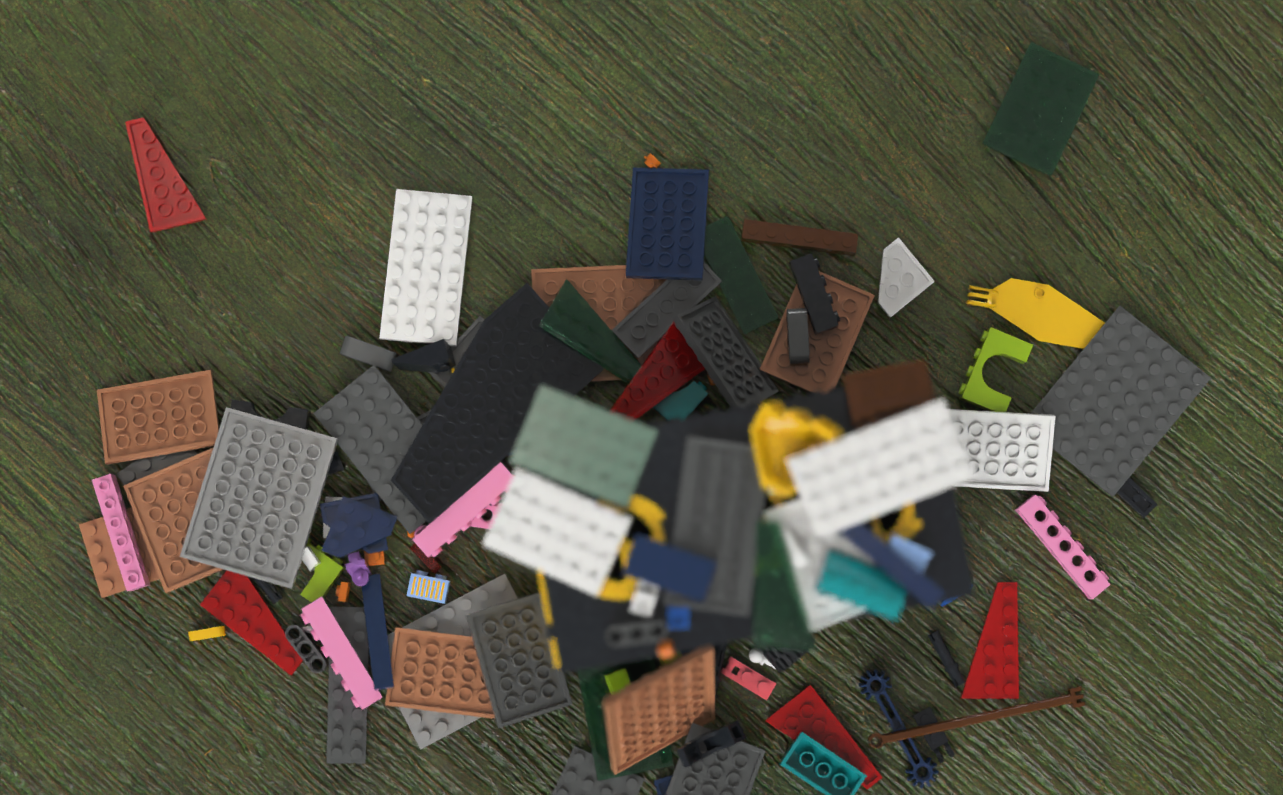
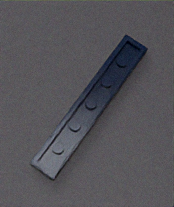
(893, 564)
(377, 633)

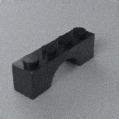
(293, 416)

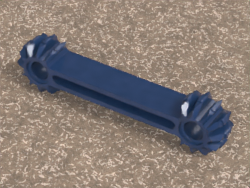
(896, 724)

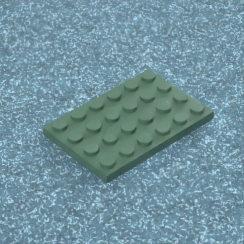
(583, 446)

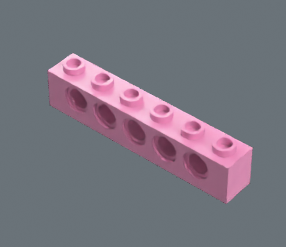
(121, 532)
(1052, 543)

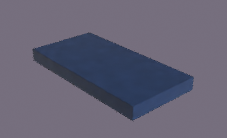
(669, 568)

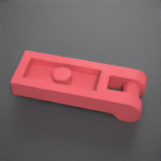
(749, 678)

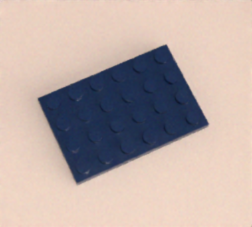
(667, 224)

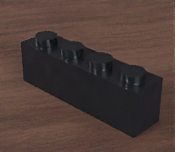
(813, 293)

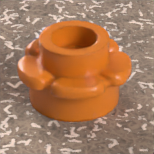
(651, 161)
(666, 649)

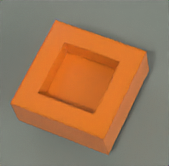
(375, 558)
(342, 591)

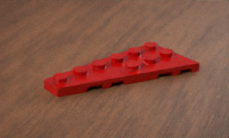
(163, 191)
(662, 373)
(245, 612)
(995, 659)
(812, 716)

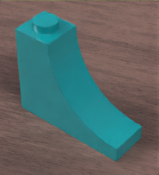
(682, 402)

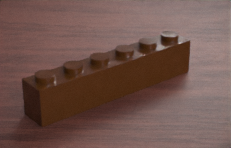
(799, 237)

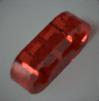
(430, 562)

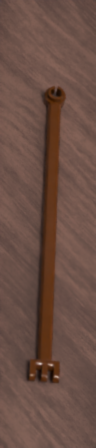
(979, 718)

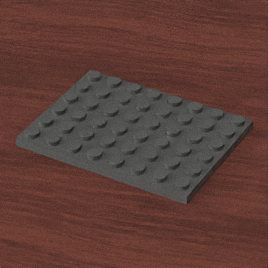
(1119, 400)

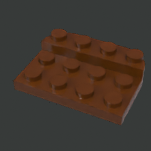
(887, 392)

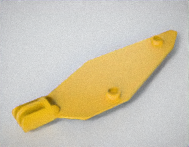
(1040, 312)

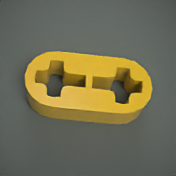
(207, 633)

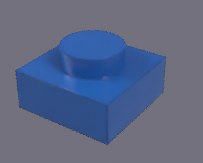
(678, 617)

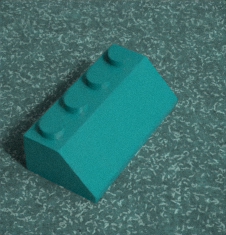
(861, 585)
(821, 767)

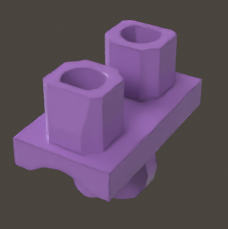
(358, 569)

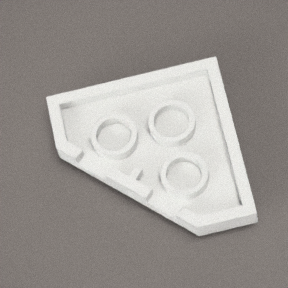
(900, 278)

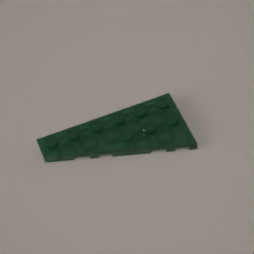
(581, 328)
(778, 605)

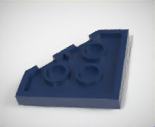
(330, 508)
(356, 527)

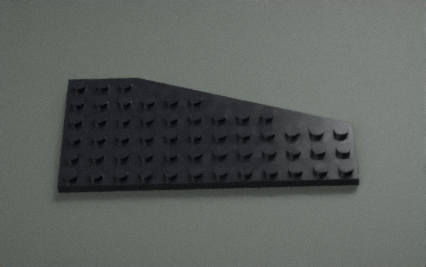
(488, 403)

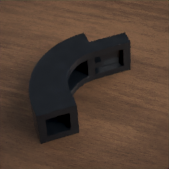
(710, 743)

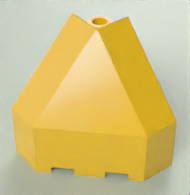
(782, 435)

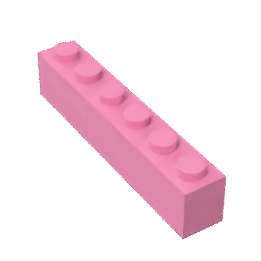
(464, 510)
(341, 652)

